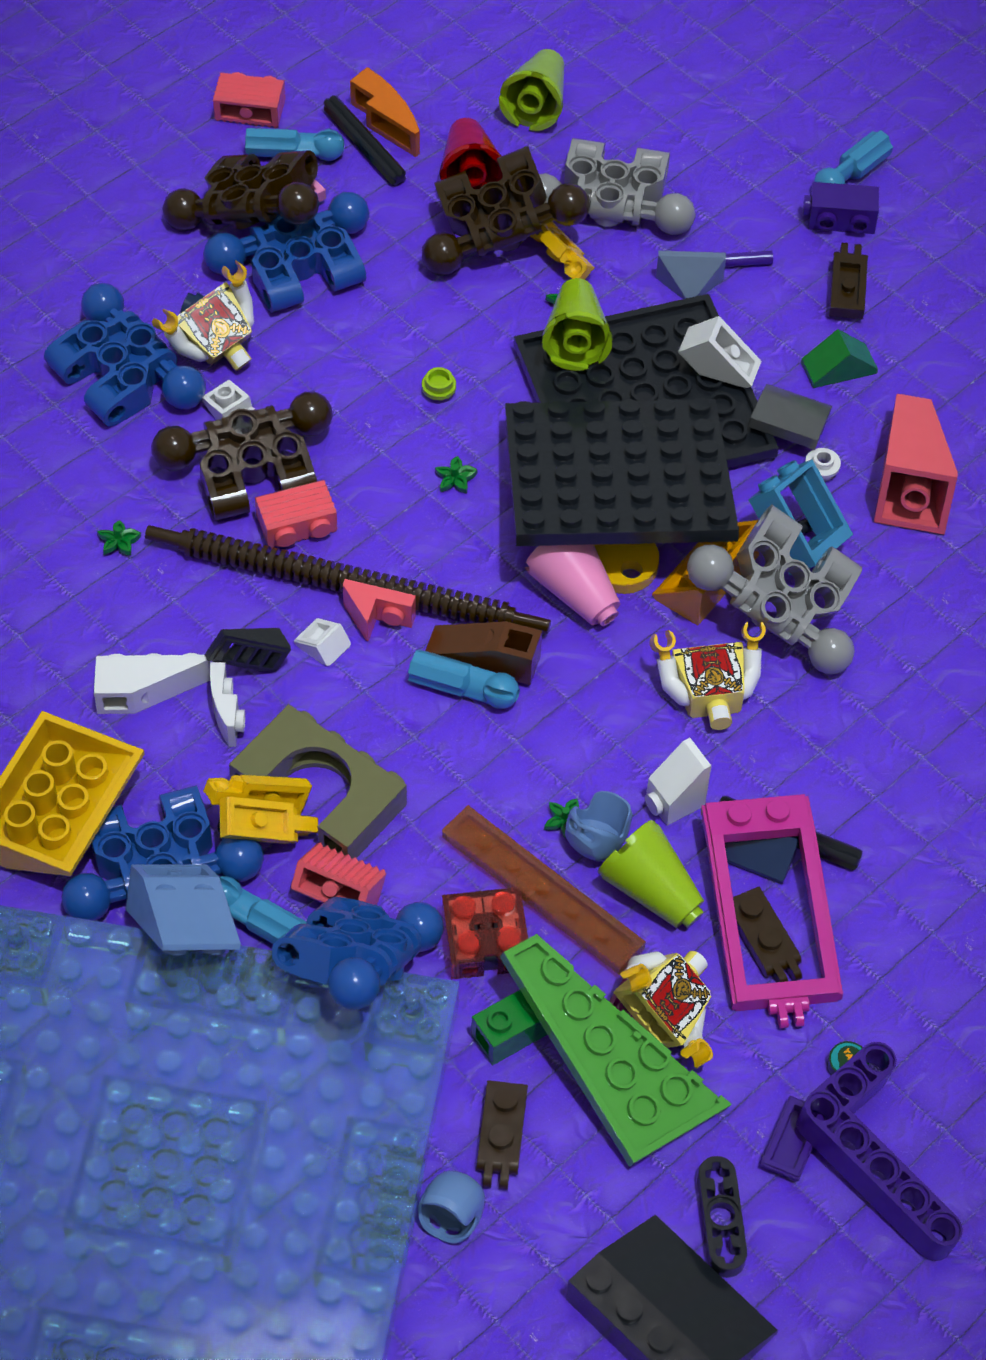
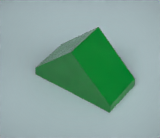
(838, 360)

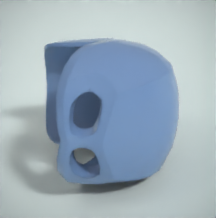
(600, 827)
(454, 1203)

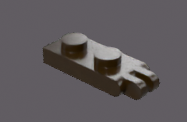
(848, 283)
(766, 936)
(501, 1131)

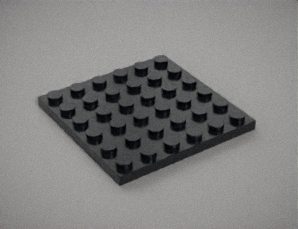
(648, 367)
(619, 472)

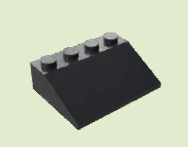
(665, 1301)

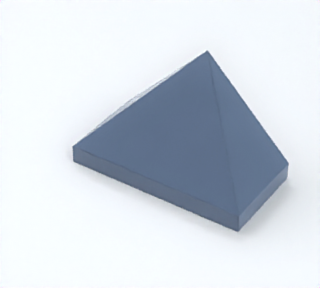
(690, 272)

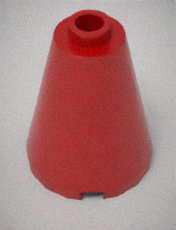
(470, 151)

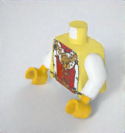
(214, 323)
(710, 677)
(669, 1000)

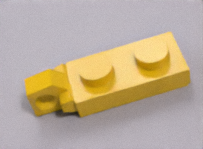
(564, 251)
(261, 788)
(263, 821)

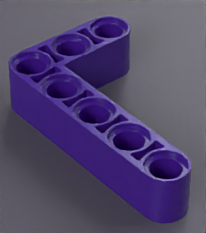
(874, 1154)

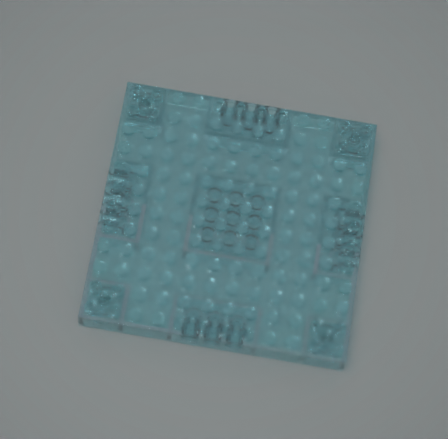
(204, 1149)

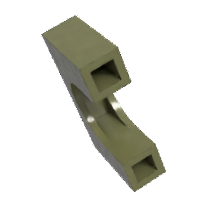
(298, 742)

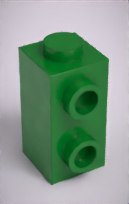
(506, 1027)

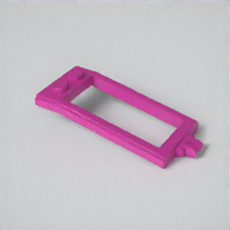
(767, 820)

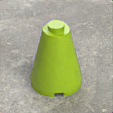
(534, 91)
(577, 328)
(654, 876)

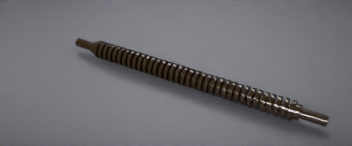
(331, 575)

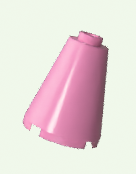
(577, 579)

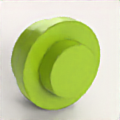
(439, 384)

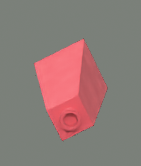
(917, 469)

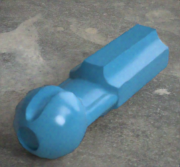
(326, 144)
(858, 159)
(463, 679)
(258, 915)

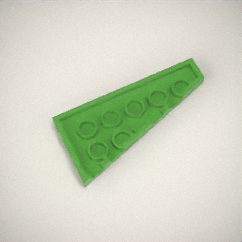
(618, 1064)

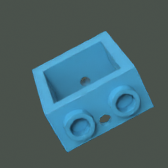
(815, 503)

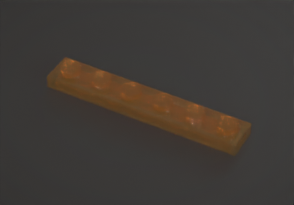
(543, 889)

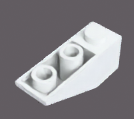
(142, 681)

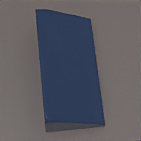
(763, 857)

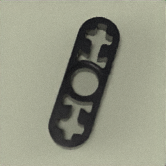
(708, 1202)

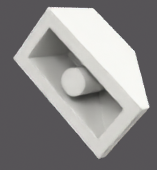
(719, 353)
(679, 783)

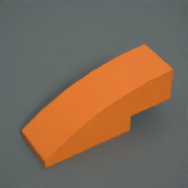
(385, 110)

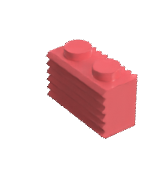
(249, 99)
(296, 514)
(330, 874)

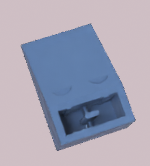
(182, 908)

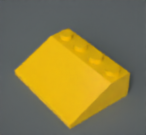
(59, 794)

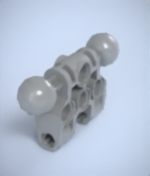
(623, 189)
(832, 577)

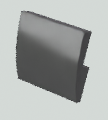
(790, 416)

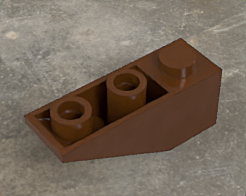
(490, 646)

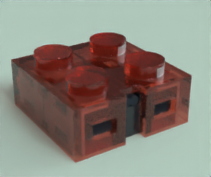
(481, 929)

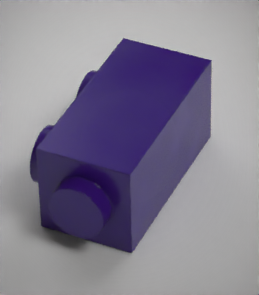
(842, 207)

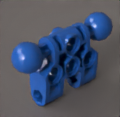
(297, 252)
(126, 357)
(184, 816)
(357, 947)

